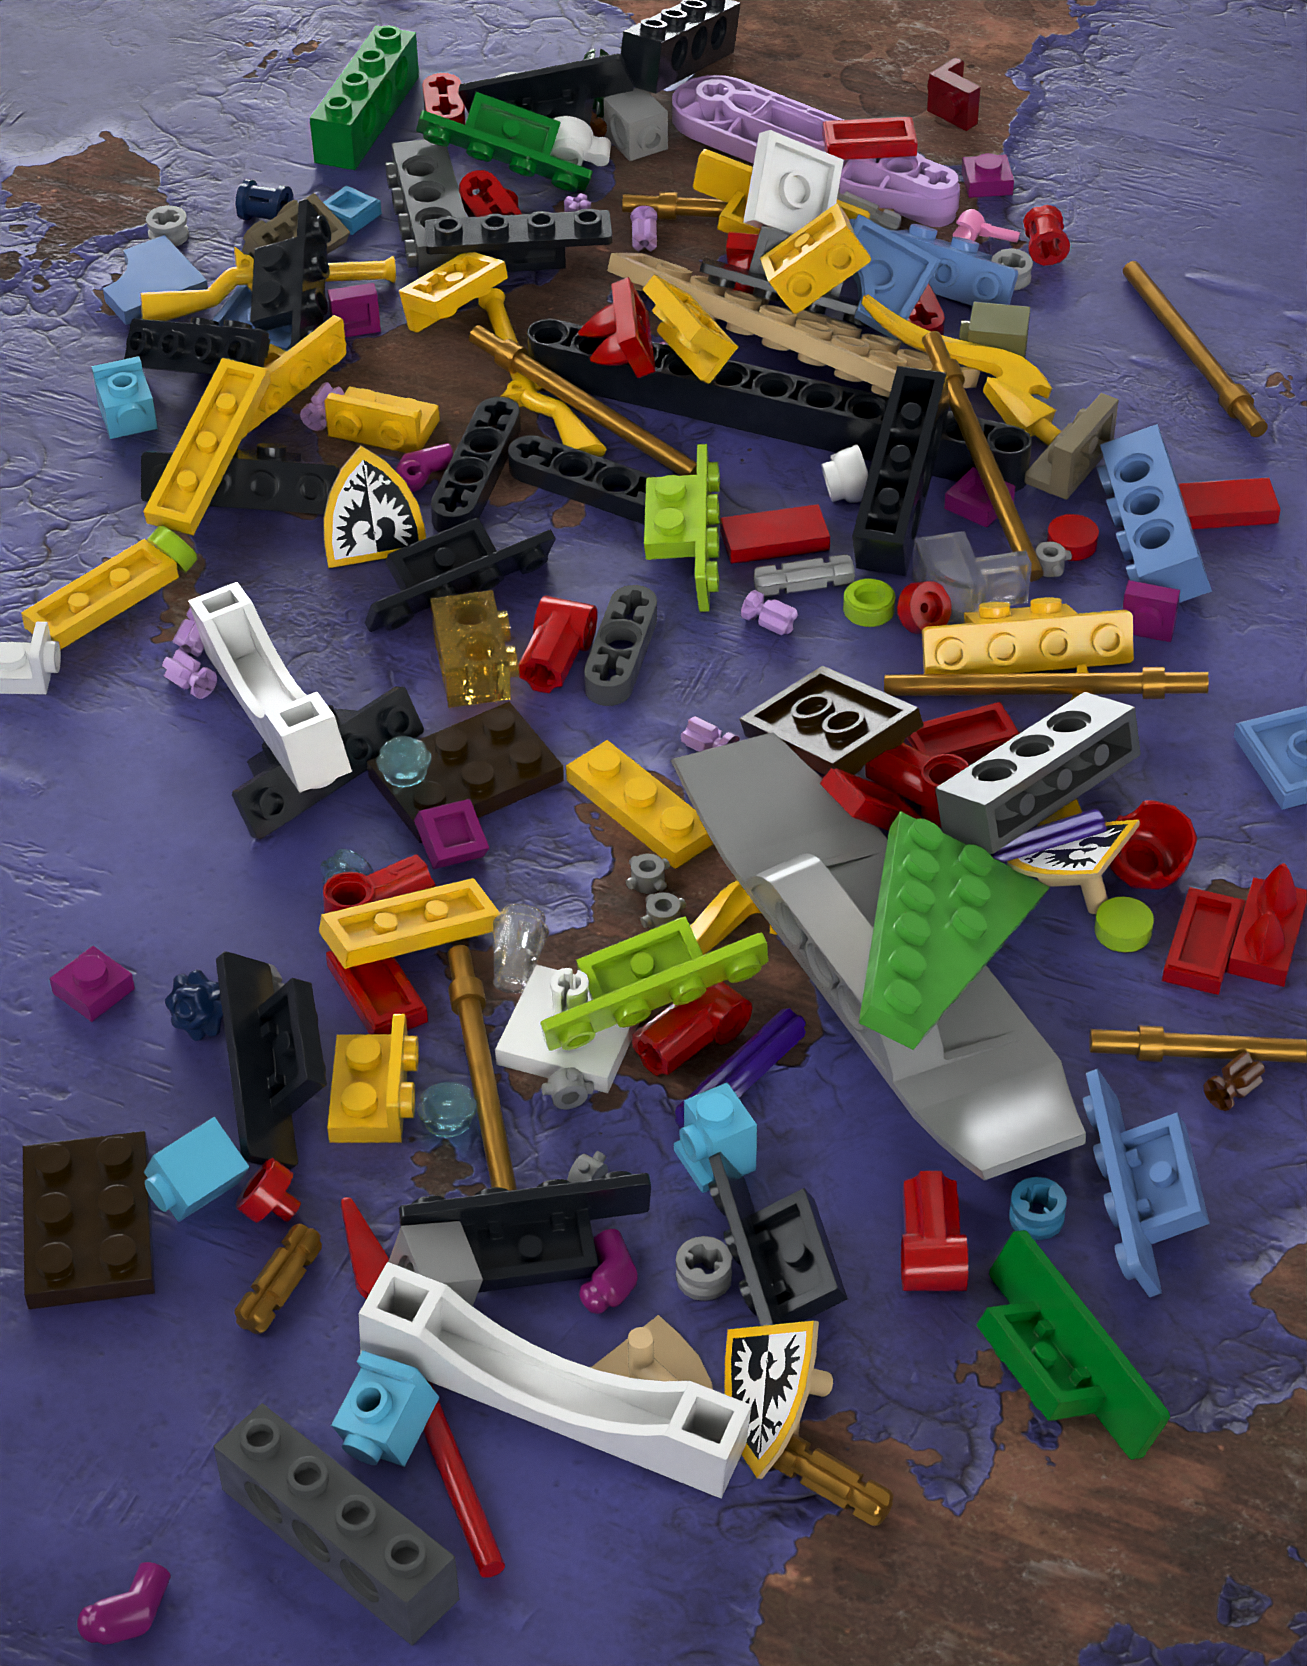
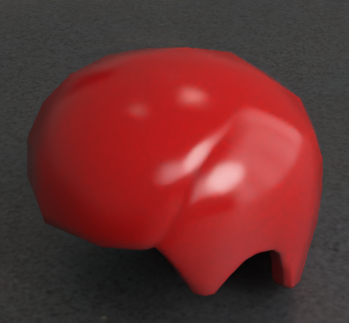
(1158, 848)

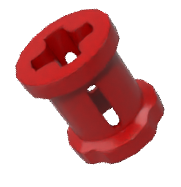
(1047, 240)

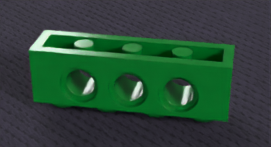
(364, 97)

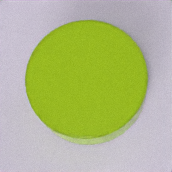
(174, 547)
(869, 602)
(1124, 924)

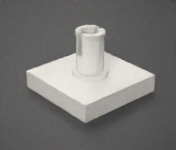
(790, 183)
(523, 1042)

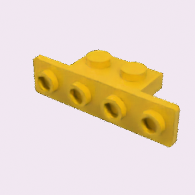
(730, 182)
(299, 367)
(1028, 639)

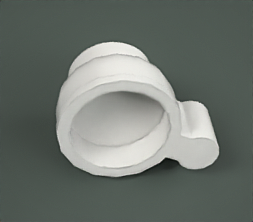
(577, 142)
(846, 475)

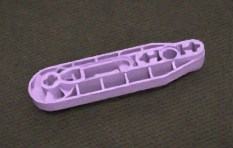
(733, 112)

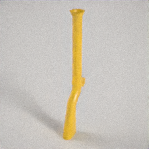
(175, 304)
(524, 391)

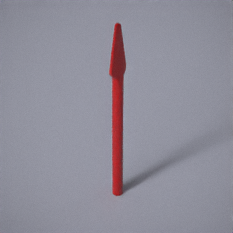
(367, 1263)

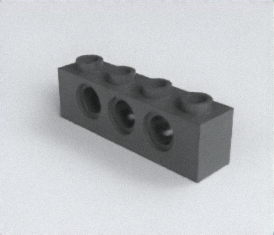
(422, 190)
(1038, 771)
(337, 1523)

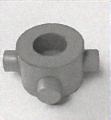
(1052, 558)
(647, 873)
(661, 909)
(567, 1088)
(588, 1168)

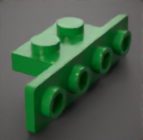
(507, 135)
(1064, 1352)

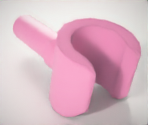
(973, 224)

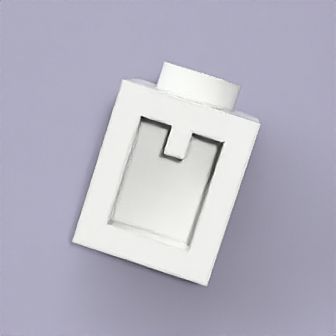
(28, 666)

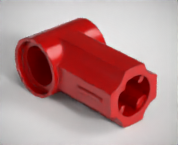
(558, 635)
(915, 775)
(356, 889)
(688, 1028)
(932, 1247)

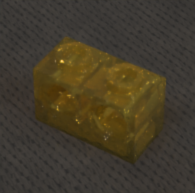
(473, 649)

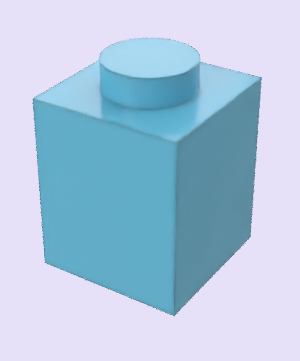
(194, 1170)

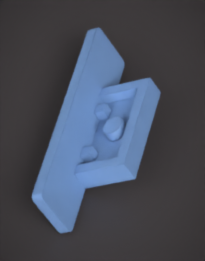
(963, 270)
(1150, 1181)

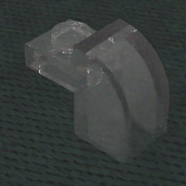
(970, 579)

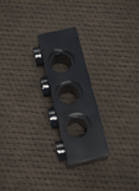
(679, 42)
(901, 471)

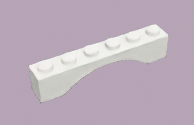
(293, 724)
(651, 1423)

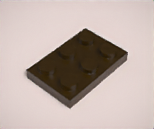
(834, 721)
(481, 759)
(87, 1220)

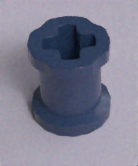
(274, 200)

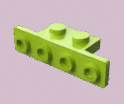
(680, 522)
(647, 974)

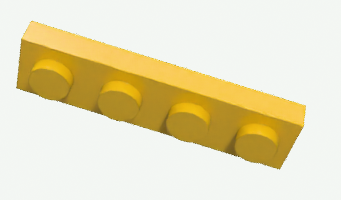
(207, 446)

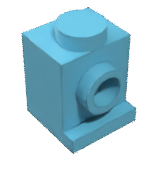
(124, 397)
(715, 1124)
(384, 1411)

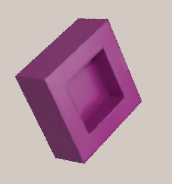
(987, 175)
(357, 308)
(971, 499)
(1152, 609)
(451, 834)
(92, 983)

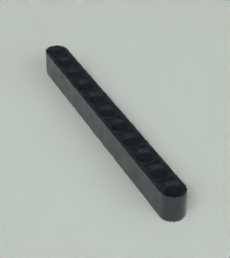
(763, 402)

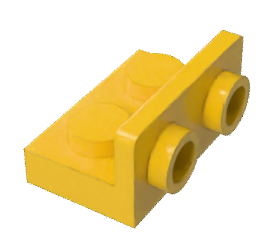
(815, 259)
(449, 288)
(689, 329)
(380, 419)
(372, 1086)

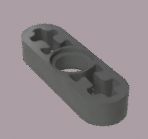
(625, 661)

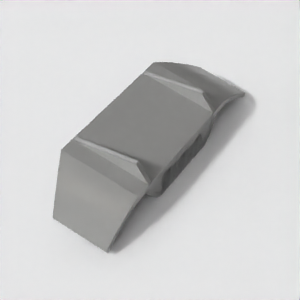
(815, 873)

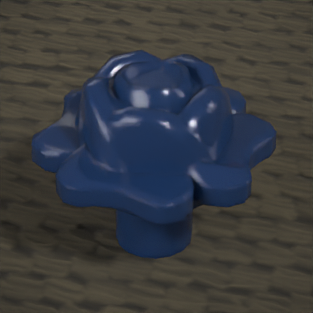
(195, 1005)

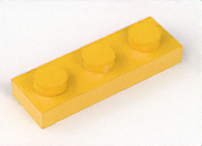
(102, 593)
(639, 803)
(408, 923)

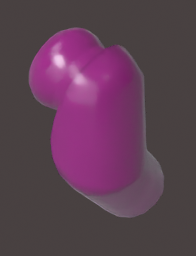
(419, 464)
(614, 1276)
(128, 1613)

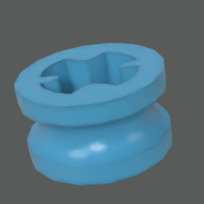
(1039, 1191)

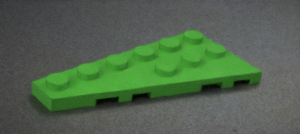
(936, 926)

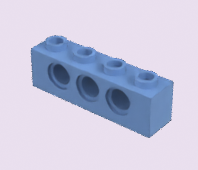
(1152, 514)

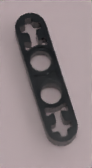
(543, 462)
(472, 464)

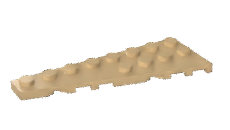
(812, 335)

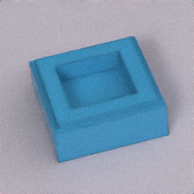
(353, 208)

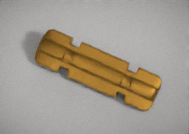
(278, 1279)
(835, 1481)

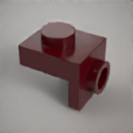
(953, 96)

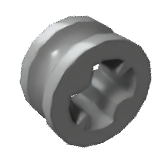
(169, 222)
(1019, 260)
(694, 1281)

